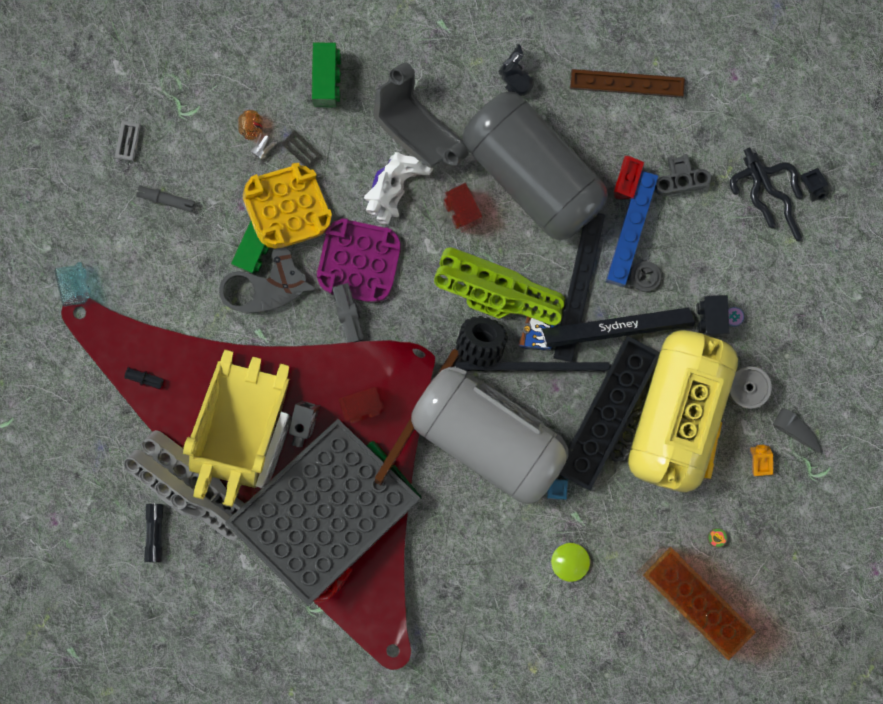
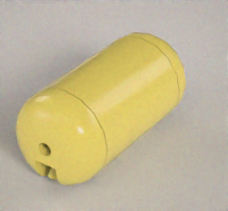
(683, 411)

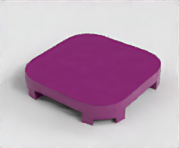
(359, 256)

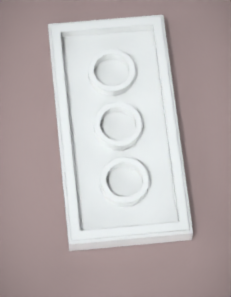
(274, 449)

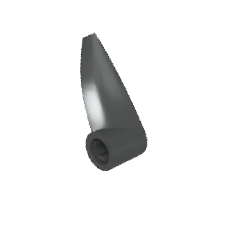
(795, 428)

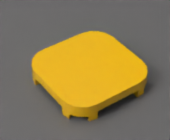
(286, 206)

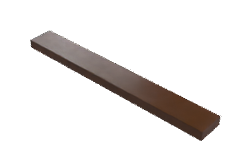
(407, 432)

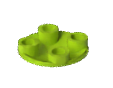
(570, 562)

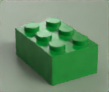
(325, 74)

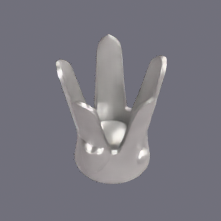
(258, 149)

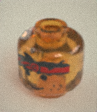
(250, 124)

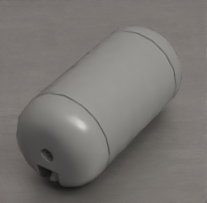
(490, 435)

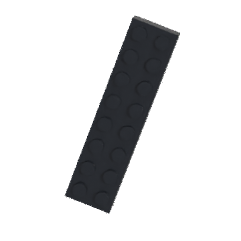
(608, 412)

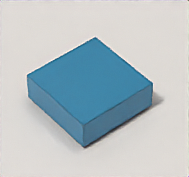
(558, 490)

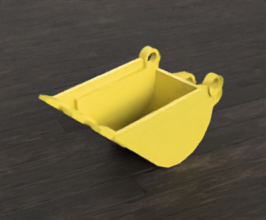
(235, 425)

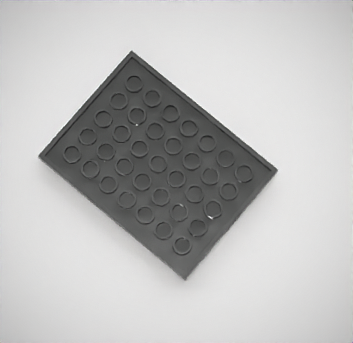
(322, 512)

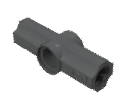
(348, 312)

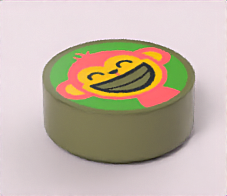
(717, 537)

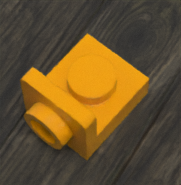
(762, 460)

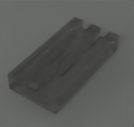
(305, 143)

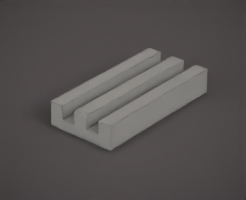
(135, 141)

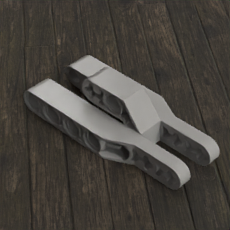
(175, 491)

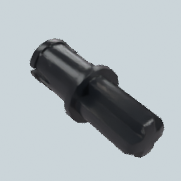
(143, 378)

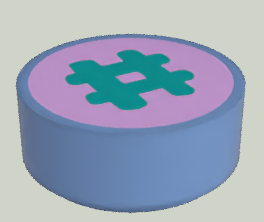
(736, 316)

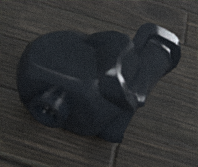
(513, 76)

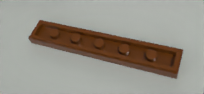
(627, 83)

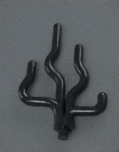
(759, 173)

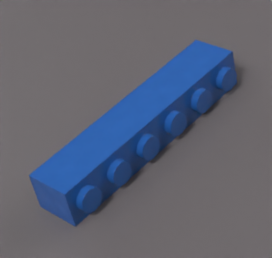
(631, 230)

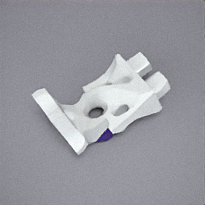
(385, 197)

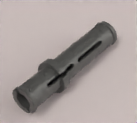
(164, 198)

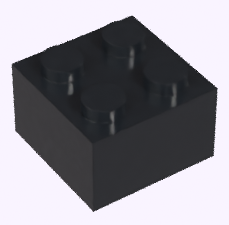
(713, 316)

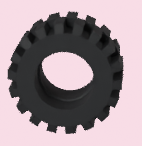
(481, 341)

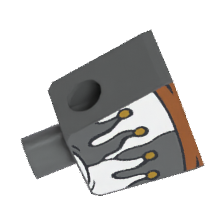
(305, 414)

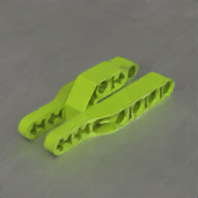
(490, 294)

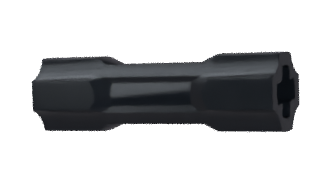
(153, 546)

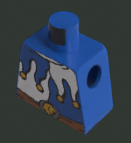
(532, 335)

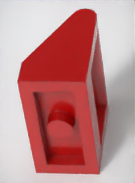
(628, 178)

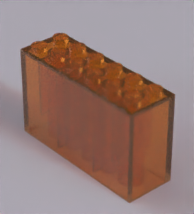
(695, 602)

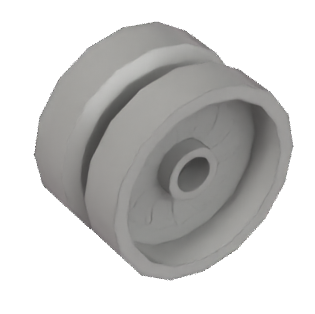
(753, 397)

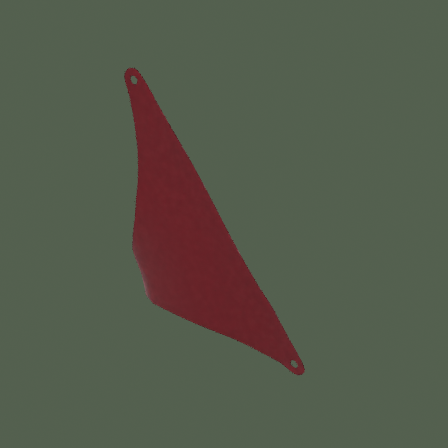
(373, 596)

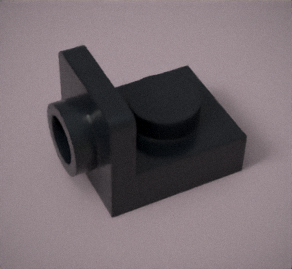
(815, 184)

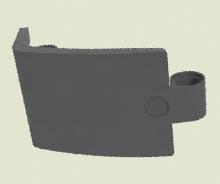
(412, 123)

